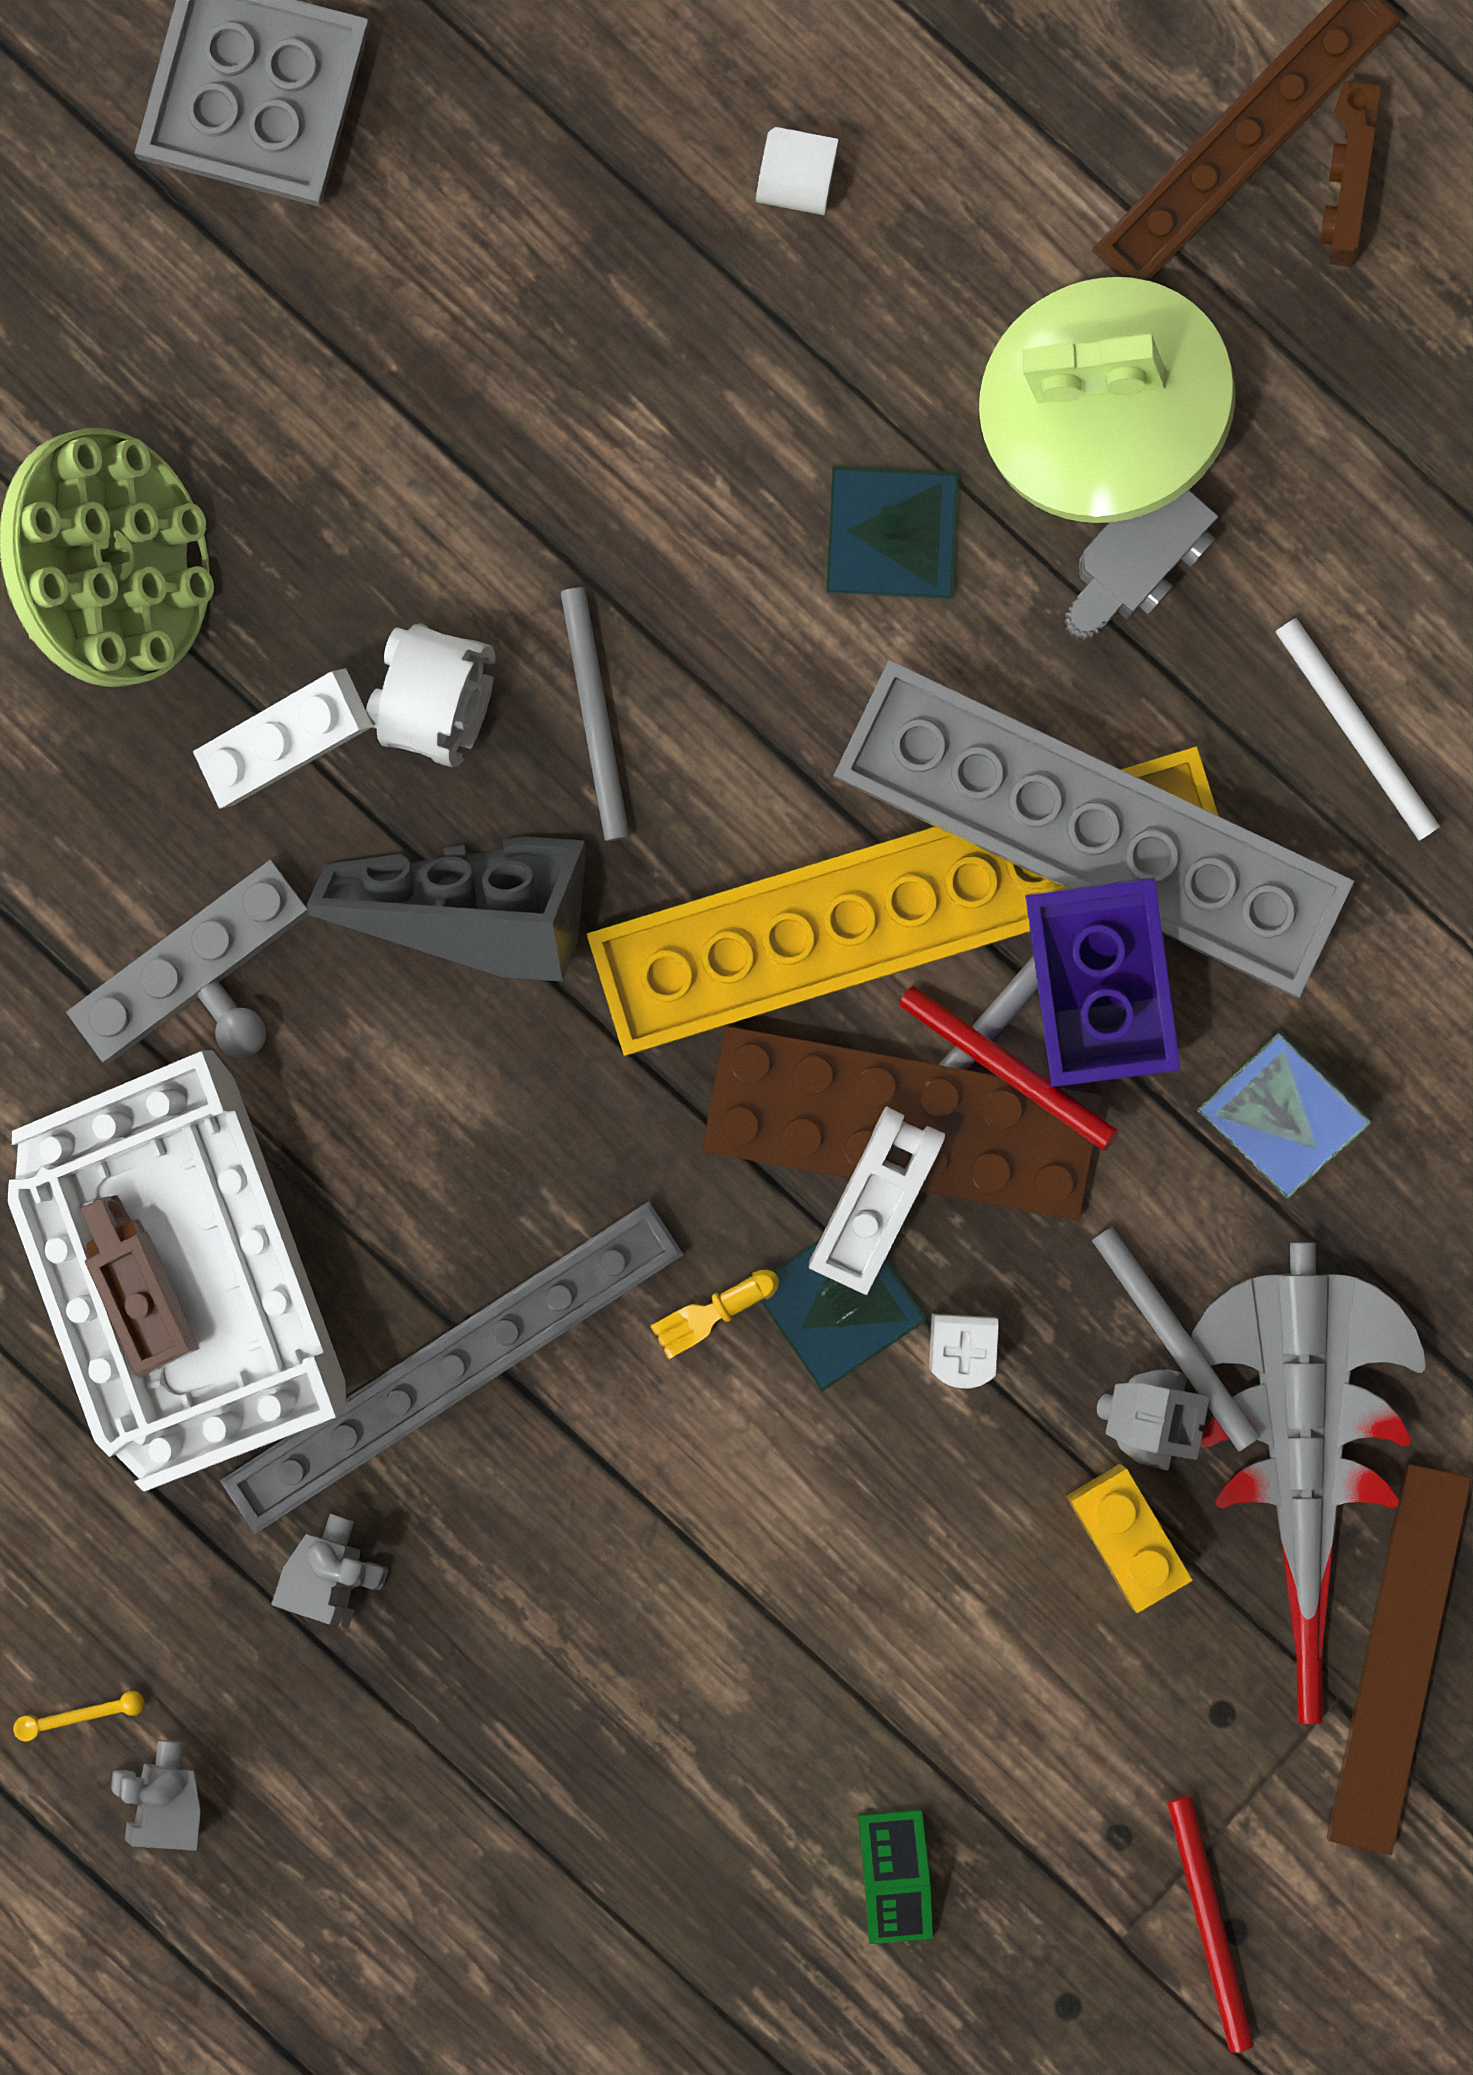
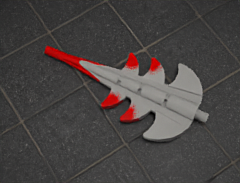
(1304, 1341)

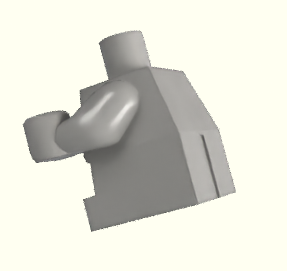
(1155, 1417)
(323, 1573)
(165, 1799)

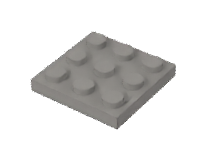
(254, 93)

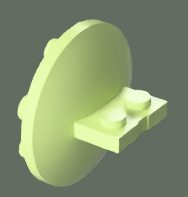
(1107, 399)
(100, 557)

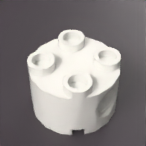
(432, 693)

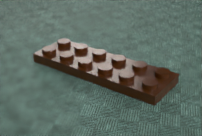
(820, 1103)

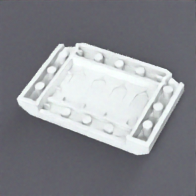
(199, 1185)

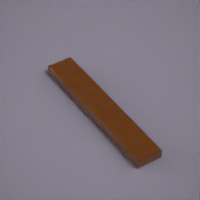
(1245, 137)
(1398, 1658)

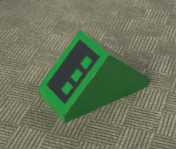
(896, 1876)

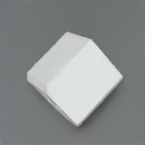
(797, 170)
(963, 1349)

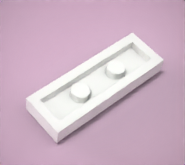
(283, 738)

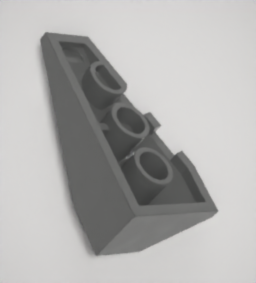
(488, 910)

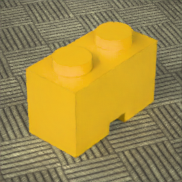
(1129, 1538)

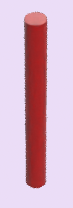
(1008, 1068)
(1210, 1924)

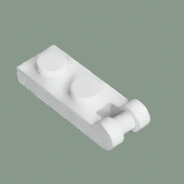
(875, 1203)

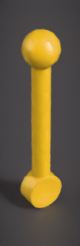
(29, 1727)

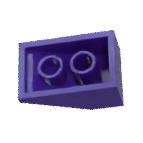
(1103, 982)

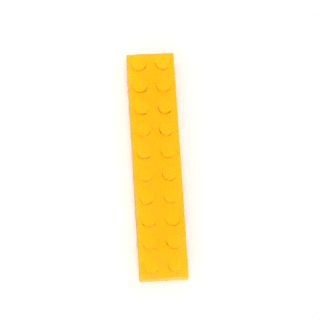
(826, 926)

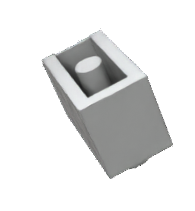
(1133, 557)

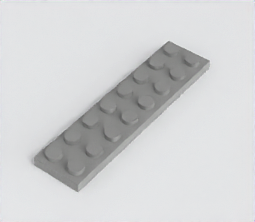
(1092, 826)

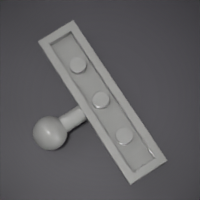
(190, 967)

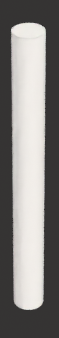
(1357, 729)

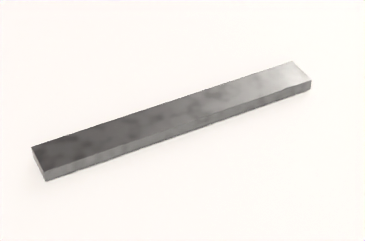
(453, 1367)

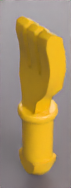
(696, 1321)

